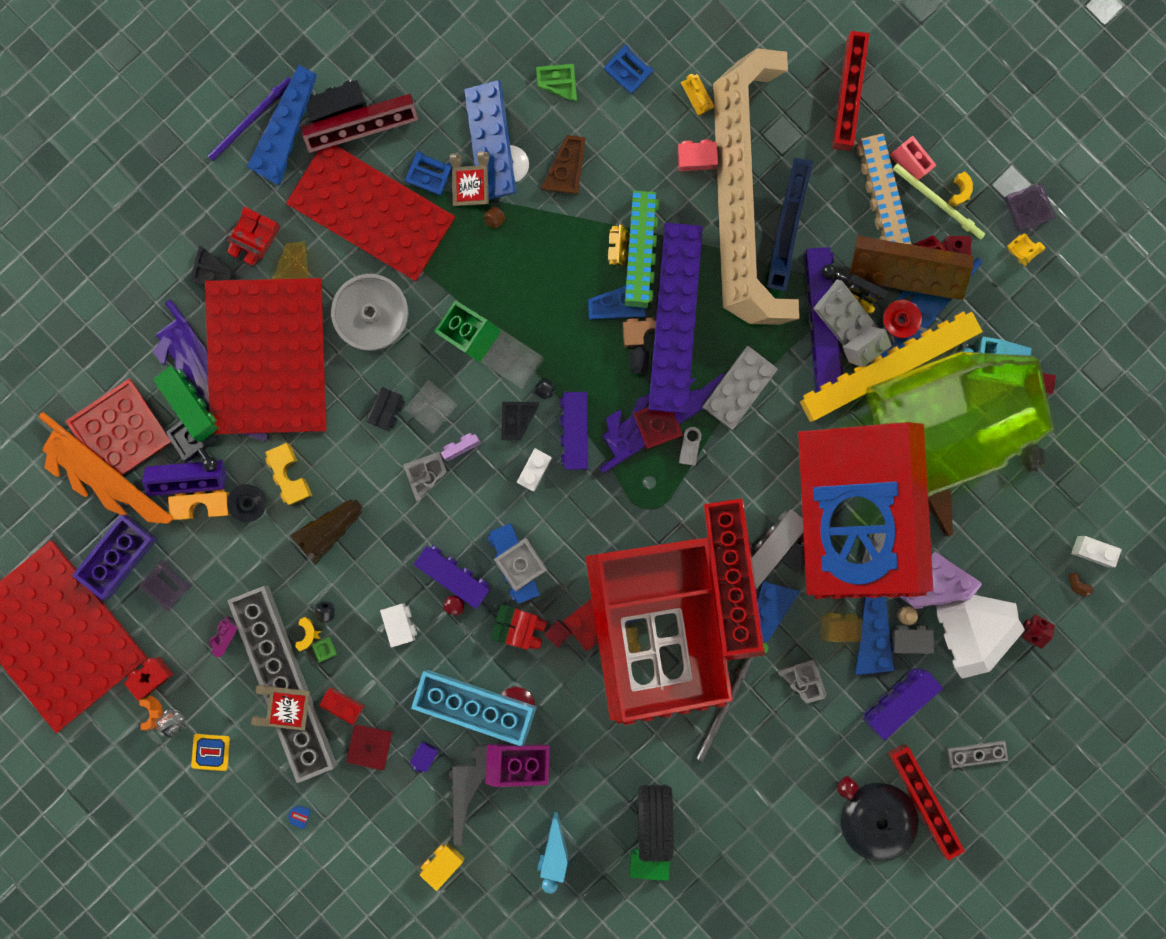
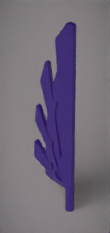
(188, 354)
(626, 439)

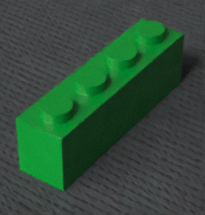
(186, 404)

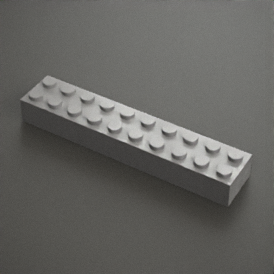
(278, 667)

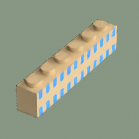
(883, 189)

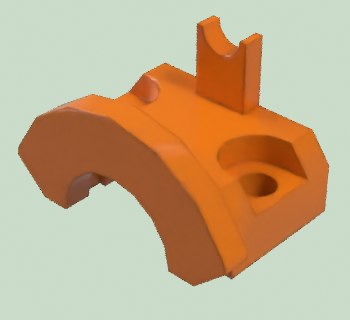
(155, 710)

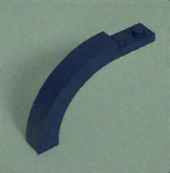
(788, 224)

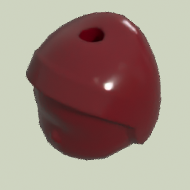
(453, 605)
(847, 787)

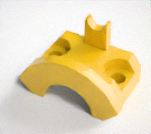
(966, 187)
(1025, 249)
(307, 624)

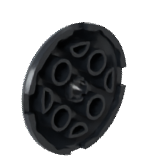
(868, 806)

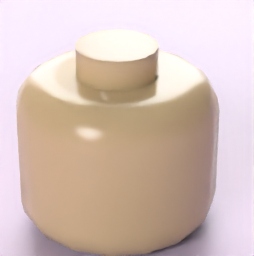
(907, 615)

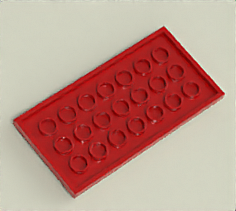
(371, 211)

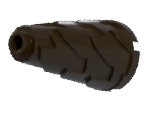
(320, 535)

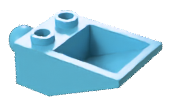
(998, 346)
(555, 860)

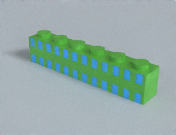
(640, 249)

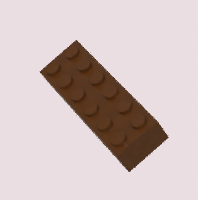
(911, 267)

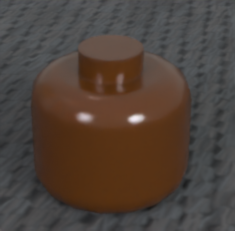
(494, 217)

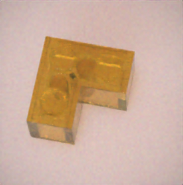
(840, 629)

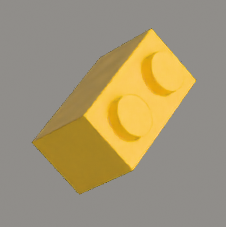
(441, 866)

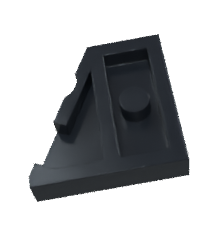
(208, 268)
(516, 419)

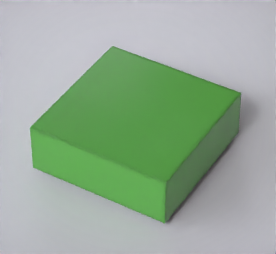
(324, 649)

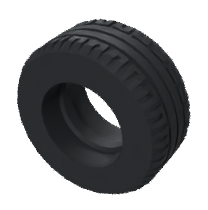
(655, 823)

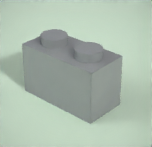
(867, 346)

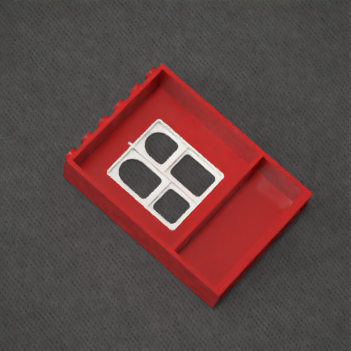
(649, 584)

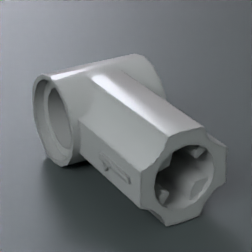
(689, 449)

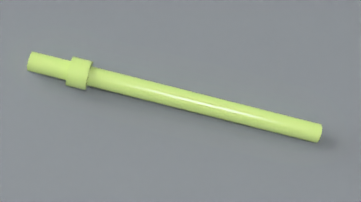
(967, 224)

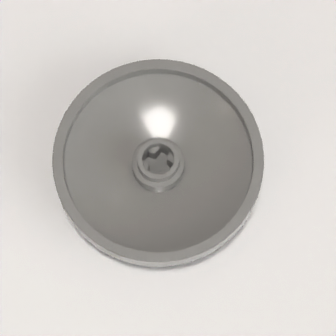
(369, 312)

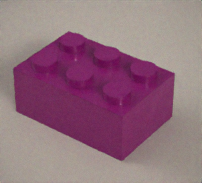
(517, 765)

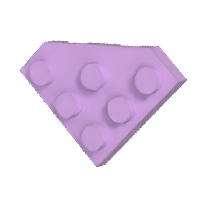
(949, 585)

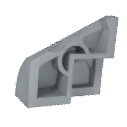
(424, 473)
(805, 679)

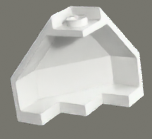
(979, 632)

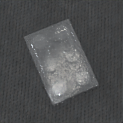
(512, 360)

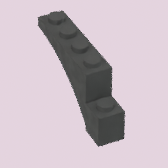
(465, 780)

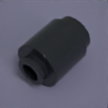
(639, 360)

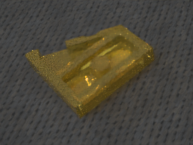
(293, 262)

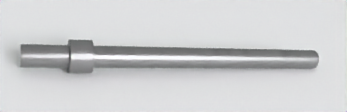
(741, 673)

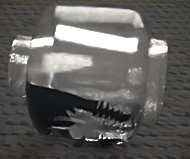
(170, 723)

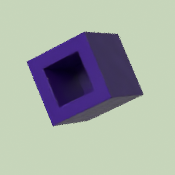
(424, 757)

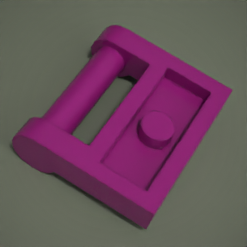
(226, 631)

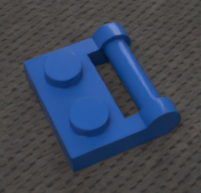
(624, 74)
(425, 178)

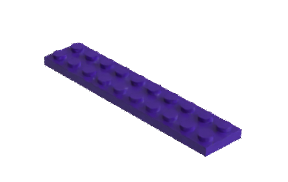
(675, 318)

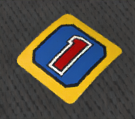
(210, 752)

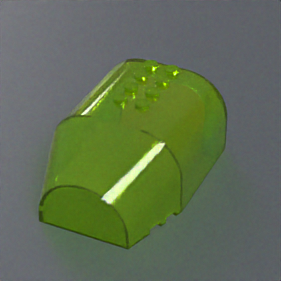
(973, 412)

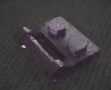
(161, 590)

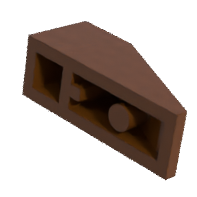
(941, 508)

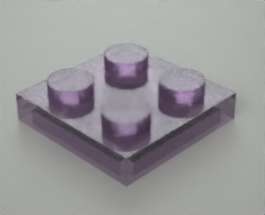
(1030, 207)

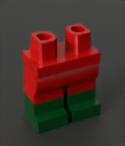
(524, 625)

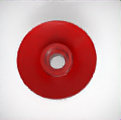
(910, 314)

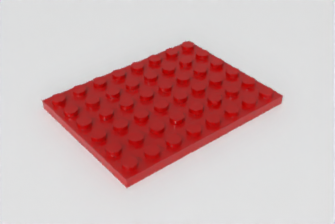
(266, 355)
(60, 638)

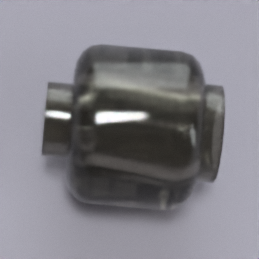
(1032, 458)

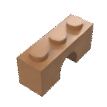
(635, 330)

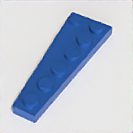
(277, 140)

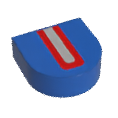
(299, 816)

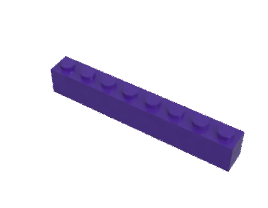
(824, 343)

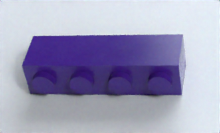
(575, 431)
(182, 478)
(451, 576)

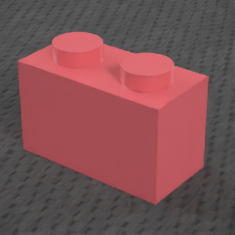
(697, 155)
(913, 158)

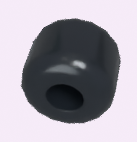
(544, 388)
(324, 611)

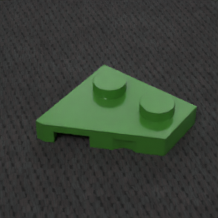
(558, 80)

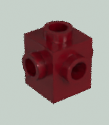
(1038, 631)

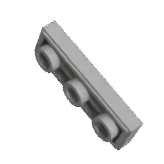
(966, 755)

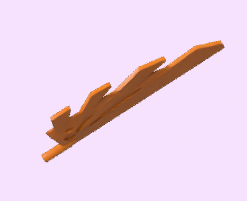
(87, 467)

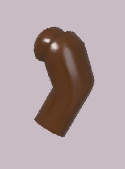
(1078, 587)

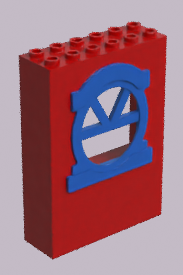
(891, 471)

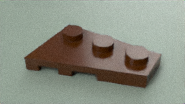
(566, 170)

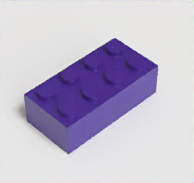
(114, 557)
(901, 703)

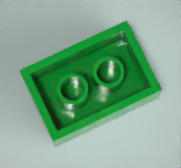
(467, 331)

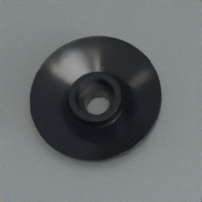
(249, 494)

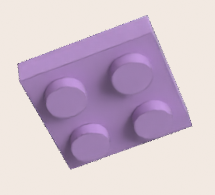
(453, 450)

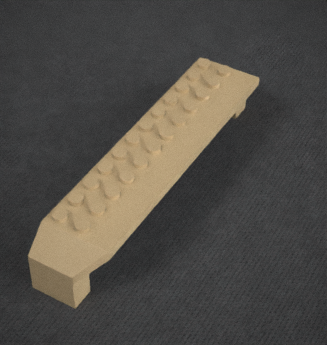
(740, 287)

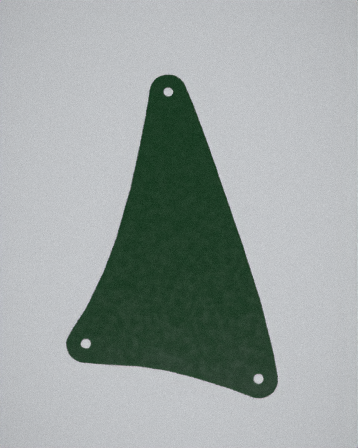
(536, 286)

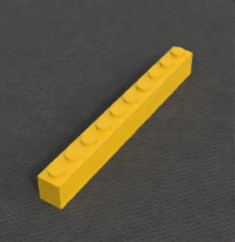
(896, 363)

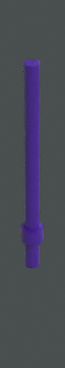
(275, 93)

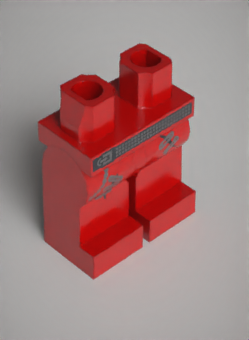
(253, 235)

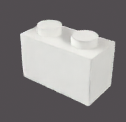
(534, 470)
(1096, 551)
(398, 624)

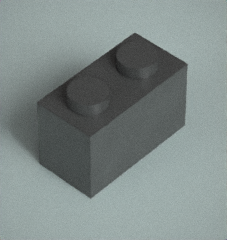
(912, 640)

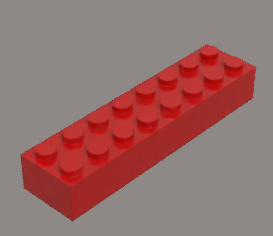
(734, 580)

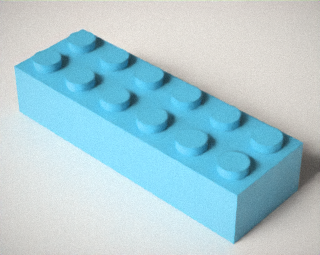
(474, 707)

